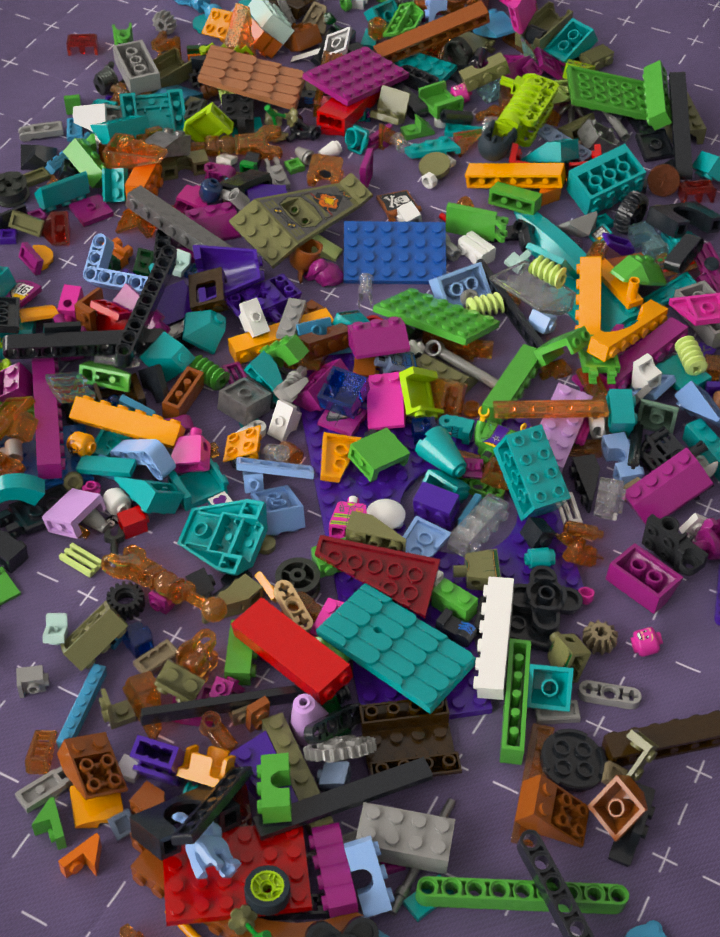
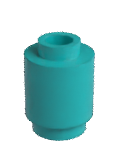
(539, 556)

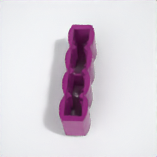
(334, 870)

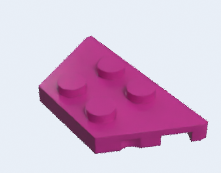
(698, 308)

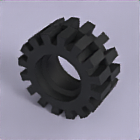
(123, 591)

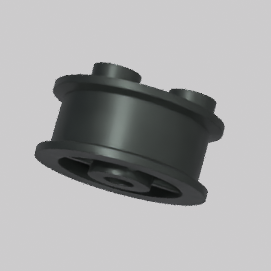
(13, 189)
(302, 574)

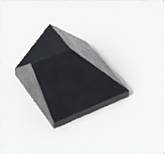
(36, 156)

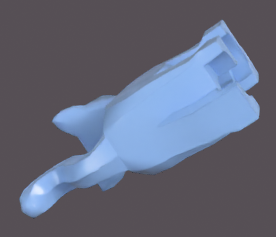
(209, 851)

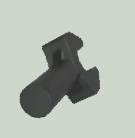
(114, 540)

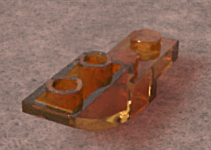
(477, 348)

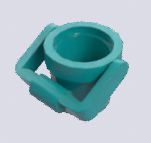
(356, 137)

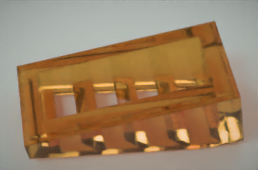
(34, 760)

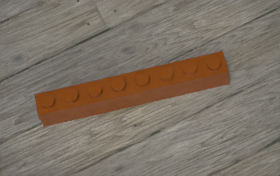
(433, 32)

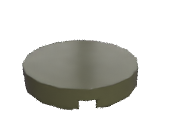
(436, 163)

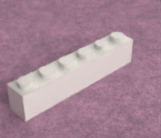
(495, 638)

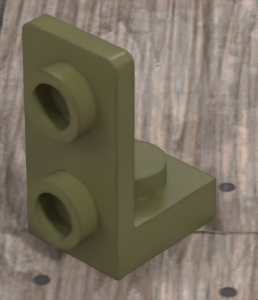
(116, 714)
(639, 742)

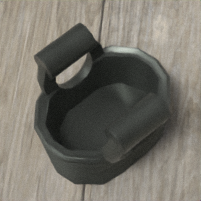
(458, 50)
(105, 79)

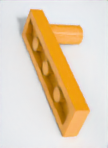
(625, 292)

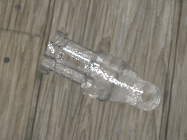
(365, 290)
(274, 452)

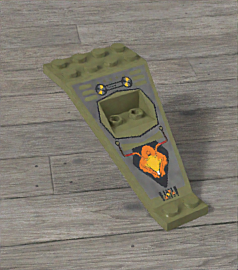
(278, 232)

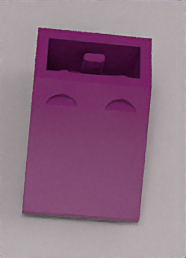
(15, 382)

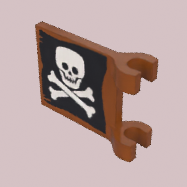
(392, 201)

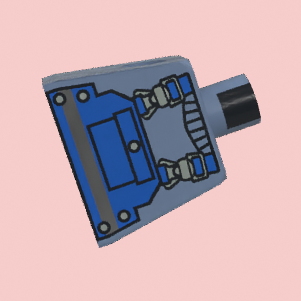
(395, 362)

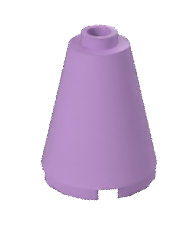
(305, 711)

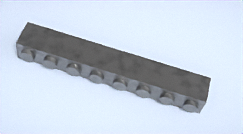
(170, 219)

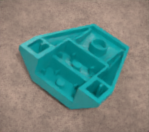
(226, 534)

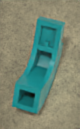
(21, 487)

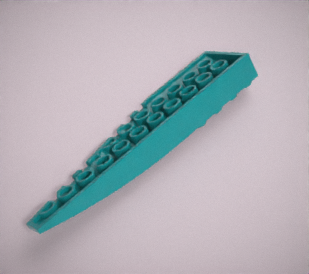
(557, 242)

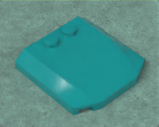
(162, 108)

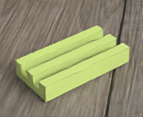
(83, 557)

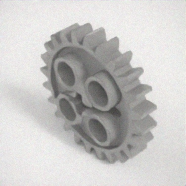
(340, 748)

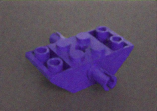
(271, 296)

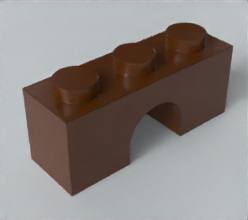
(322, 345)

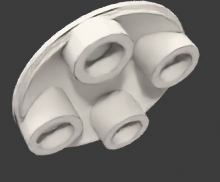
(388, 512)

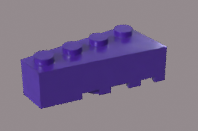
(250, 755)

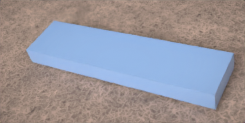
(274, 468)

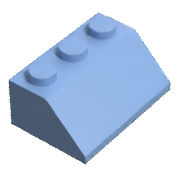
(454, 283)

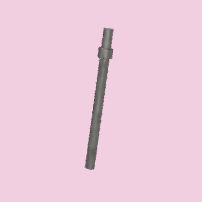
(403, 891)

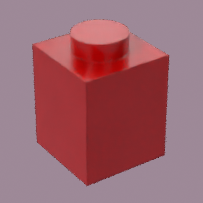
(133, 521)

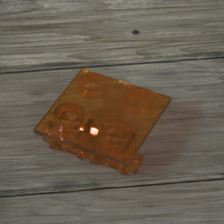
(578, 551)

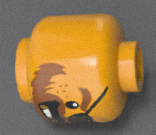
(81, 444)

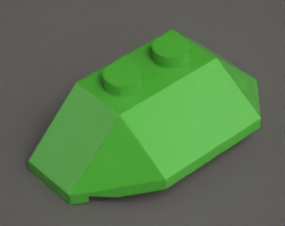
(405, 19)
(640, 267)

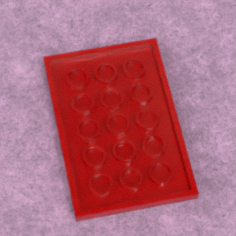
(213, 898)

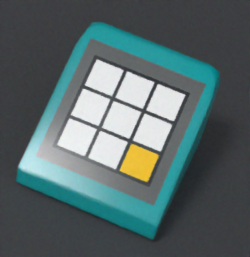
(596, 235)

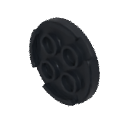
(572, 760)

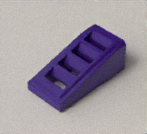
(620, 245)

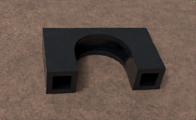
(675, 218)
(155, 825)

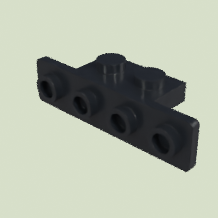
(624, 850)

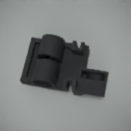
(240, 111)
(676, 549)

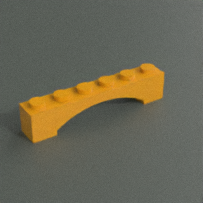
(608, 344)

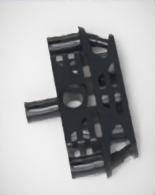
(662, 452)

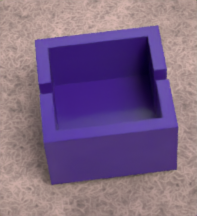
(436, 506)

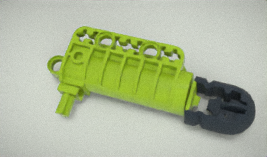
(520, 115)

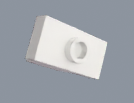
(253, 318)
(645, 373)
(284, 420)

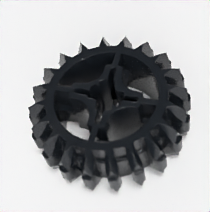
(630, 211)

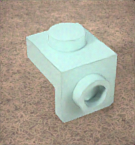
(515, 258)
(182, 263)
(56, 628)

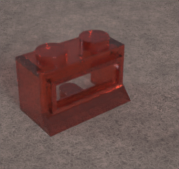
(82, 41)
(698, 189)

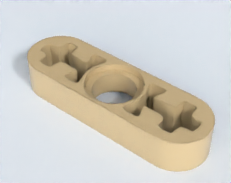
(292, 597)

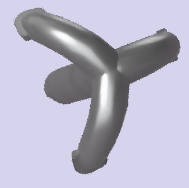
(571, 113)

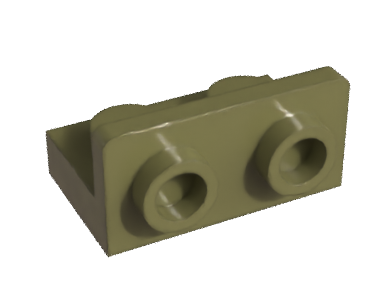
(178, 682)

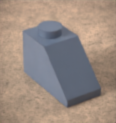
(334, 775)

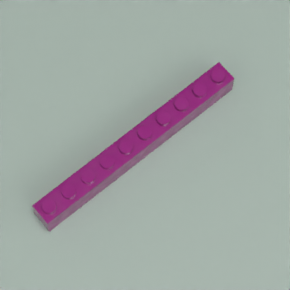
(48, 427)

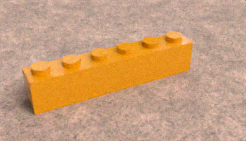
(516, 174)
(589, 294)
(245, 348)
(125, 422)

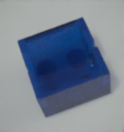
(346, 392)

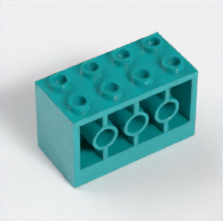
(605, 180)
(531, 472)

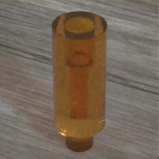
(582, 530)

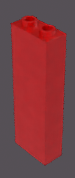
(341, 117)
(292, 651)

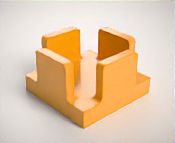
(206, 768)

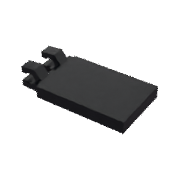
(28, 517)

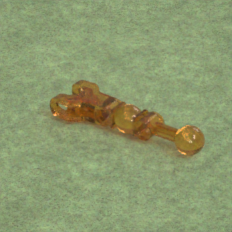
(243, 143)
(147, 573)

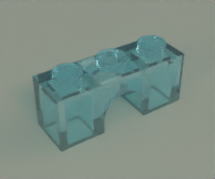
(645, 235)

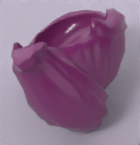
(324, 273)

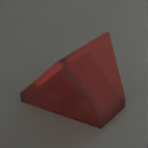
(57, 228)

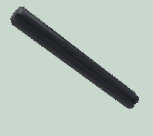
(635, 445)

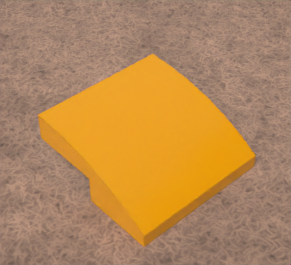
(37, 313)
(93, 811)

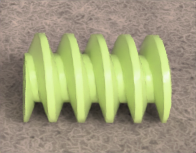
(548, 271)
(486, 303)
(691, 355)

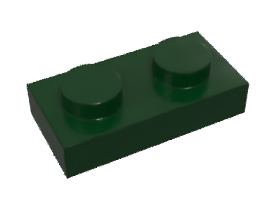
(143, 261)

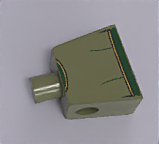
(478, 568)
(568, 652)

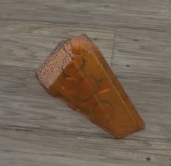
(239, 29)
(128, 152)

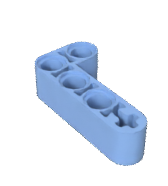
(146, 452)

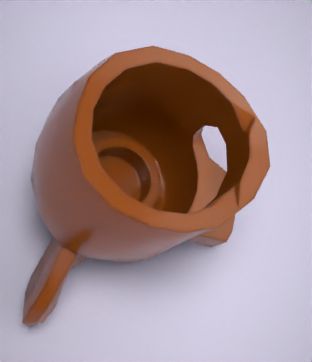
(304, 257)

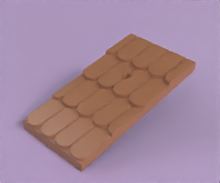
(252, 77)

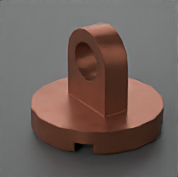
(663, 180)

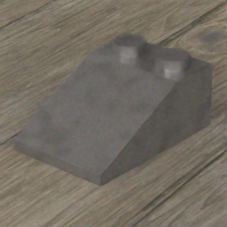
(174, 141)

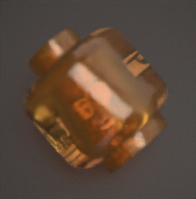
(376, 28)

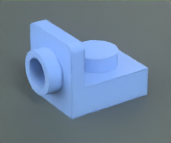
(252, 481)

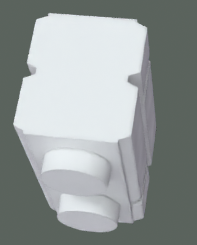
(476, 248)

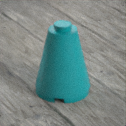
(441, 452)

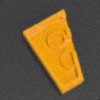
(335, 456)

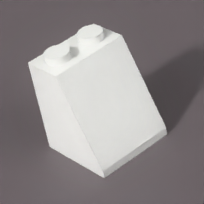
(95, 113)

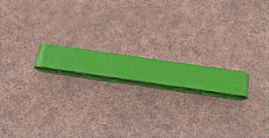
(511, 900)

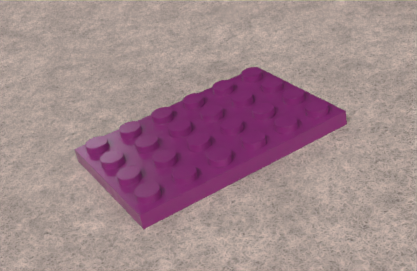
(355, 75)

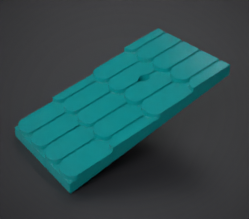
(397, 647)

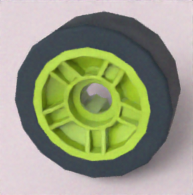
(259, 881)

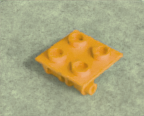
(217, 24)
(243, 444)

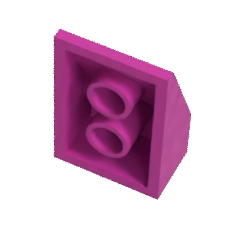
(385, 402)

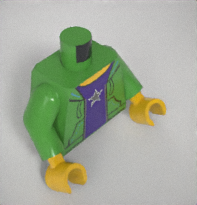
(489, 435)

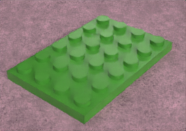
(606, 92)
(437, 316)

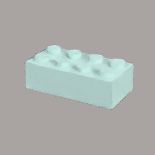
(271, 19)

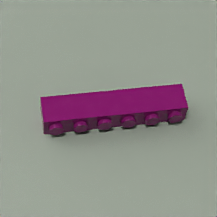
(656, 344)

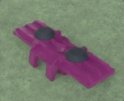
(709, 266)

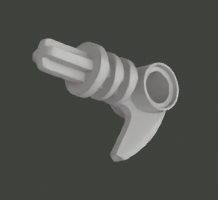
(292, 385)

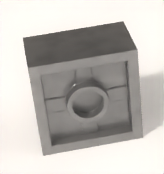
(595, 133)
(244, 401)

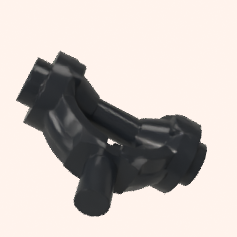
(310, 132)

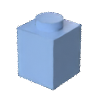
(542, 322)

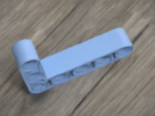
(101, 270)

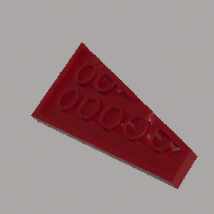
(398, 574)

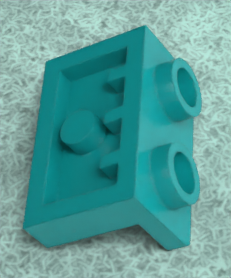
(114, 184)

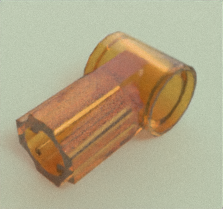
(218, 734)

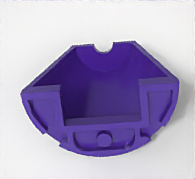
(239, 265)

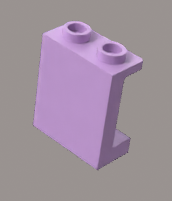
(70, 511)

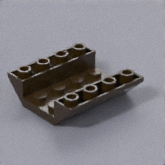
(409, 733)

